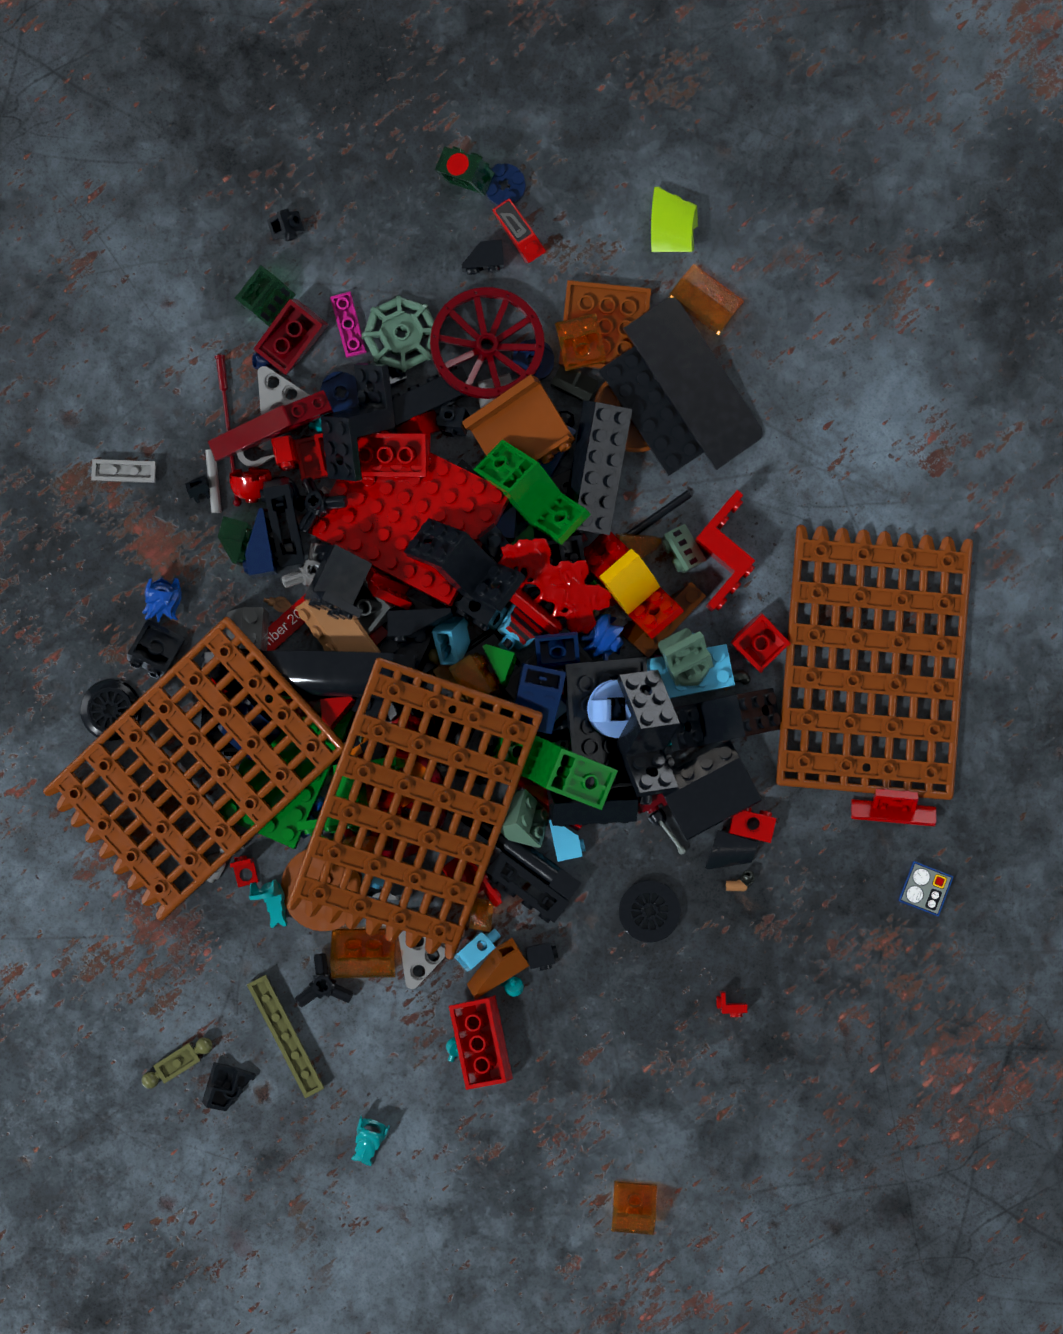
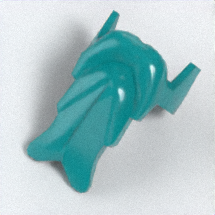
(274, 898)
(368, 1141)

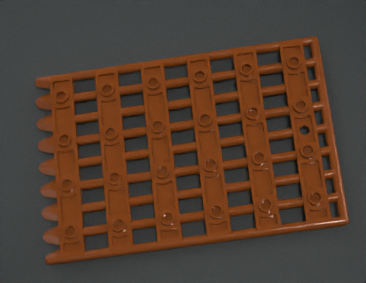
(897, 642)
(208, 755)
(408, 830)

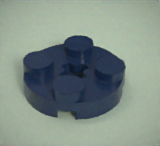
(514, 178)
(547, 362)
(344, 381)

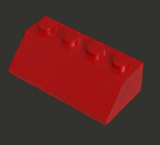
(480, 1042)

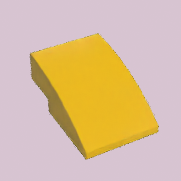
(630, 581)

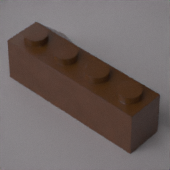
(687, 597)

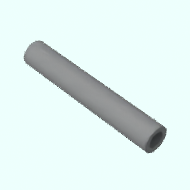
(213, 482)

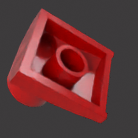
(760, 642)

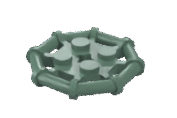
(388, 332)

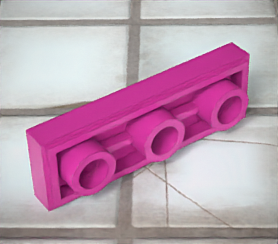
(351, 337)

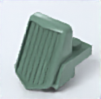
(686, 657)

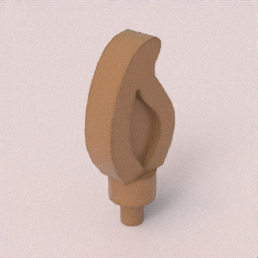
(280, 604)

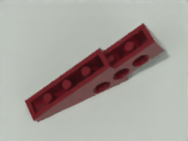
(270, 425)

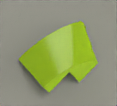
(672, 222)

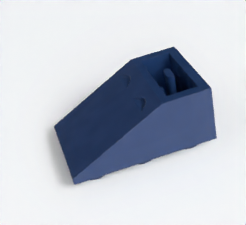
(540, 690)

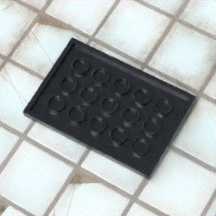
(582, 737)

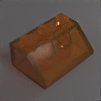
(706, 299)
(361, 955)

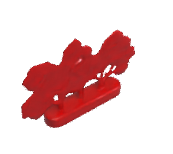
(557, 584)

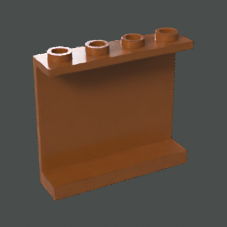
(523, 419)

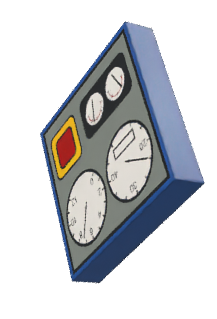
(925, 888)

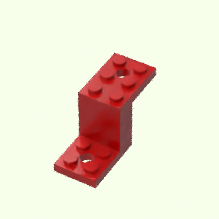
(725, 551)
(644, 613)

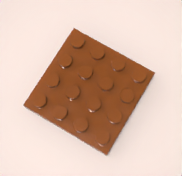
(614, 307)

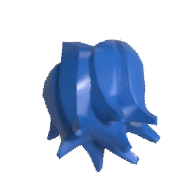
(162, 598)
(604, 637)

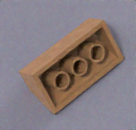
(336, 634)

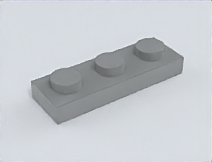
(123, 471)

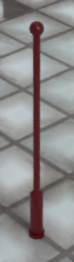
(220, 360)

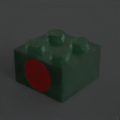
(464, 170)

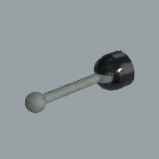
(659, 818)

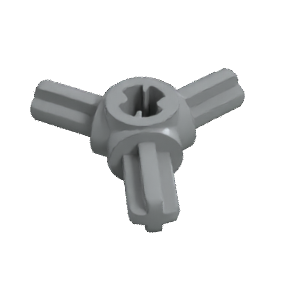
(302, 574)

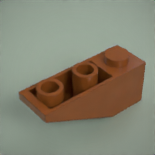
(498, 967)

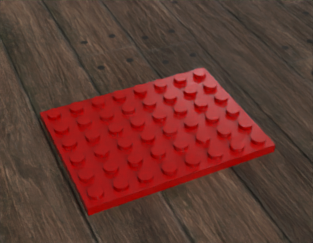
(389, 513)

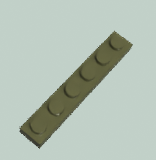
(285, 1036)

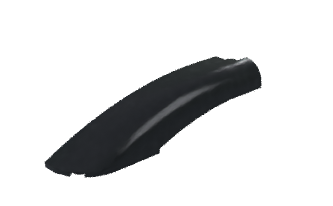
(320, 671)

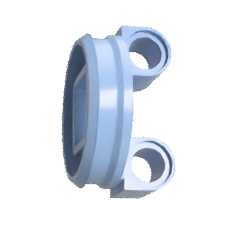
(600, 709)

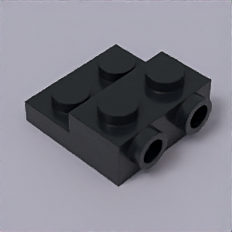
(154, 649)

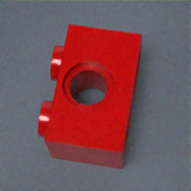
(765, 825)

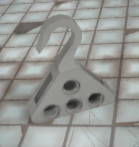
(270, 399)
(415, 955)

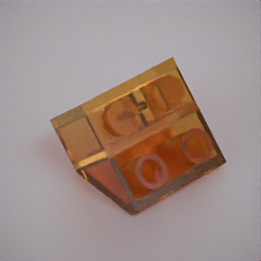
(474, 674)

